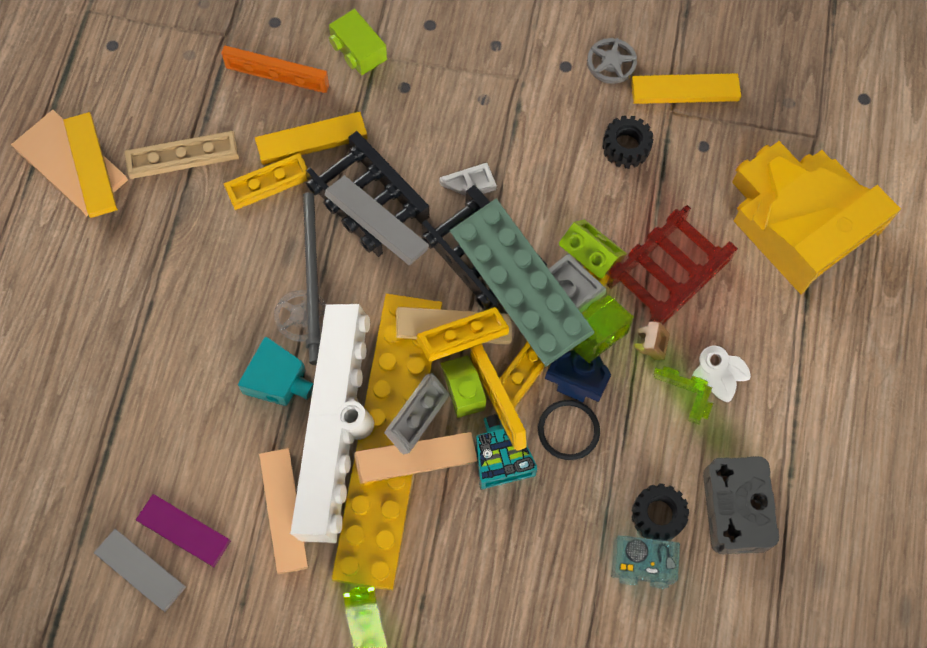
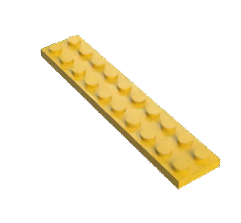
(378, 509)

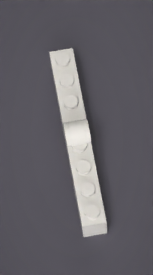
(332, 425)

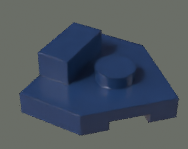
(578, 377)

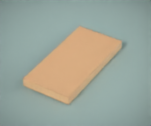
(49, 152)

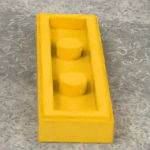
(266, 181)
(462, 334)

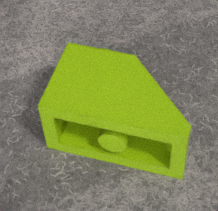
(464, 386)

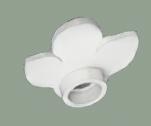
(724, 375)

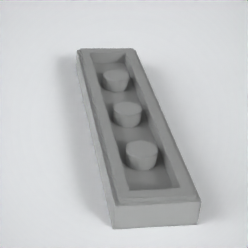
(376, 220)

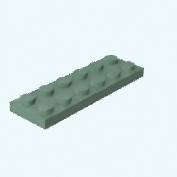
(521, 282)

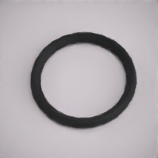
(551, 450)

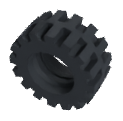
(631, 128)
(671, 498)

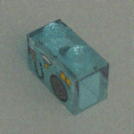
(645, 561)

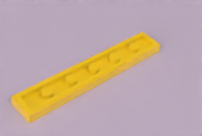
(527, 366)

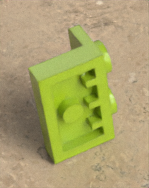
(591, 248)

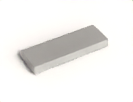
(417, 414)
(140, 570)

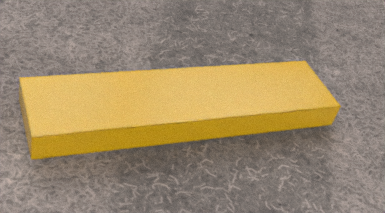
(685, 88)
(309, 137)
(90, 165)
(498, 397)

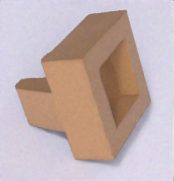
(655, 340)

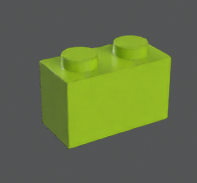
(357, 42)

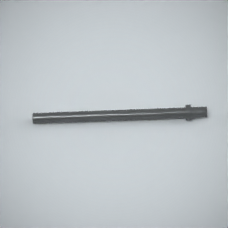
(313, 340)

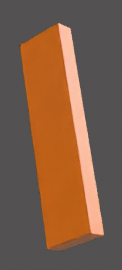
(275, 69)

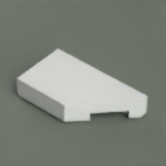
(465, 179)

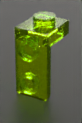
(702, 406)
(364, 618)

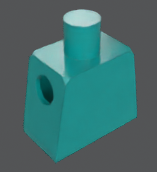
(275, 375)

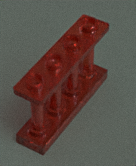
(679, 292)

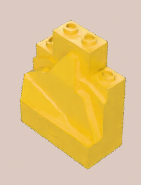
(806, 211)

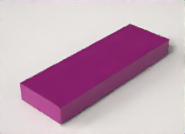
(183, 530)

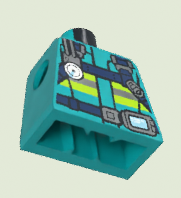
(497, 458)

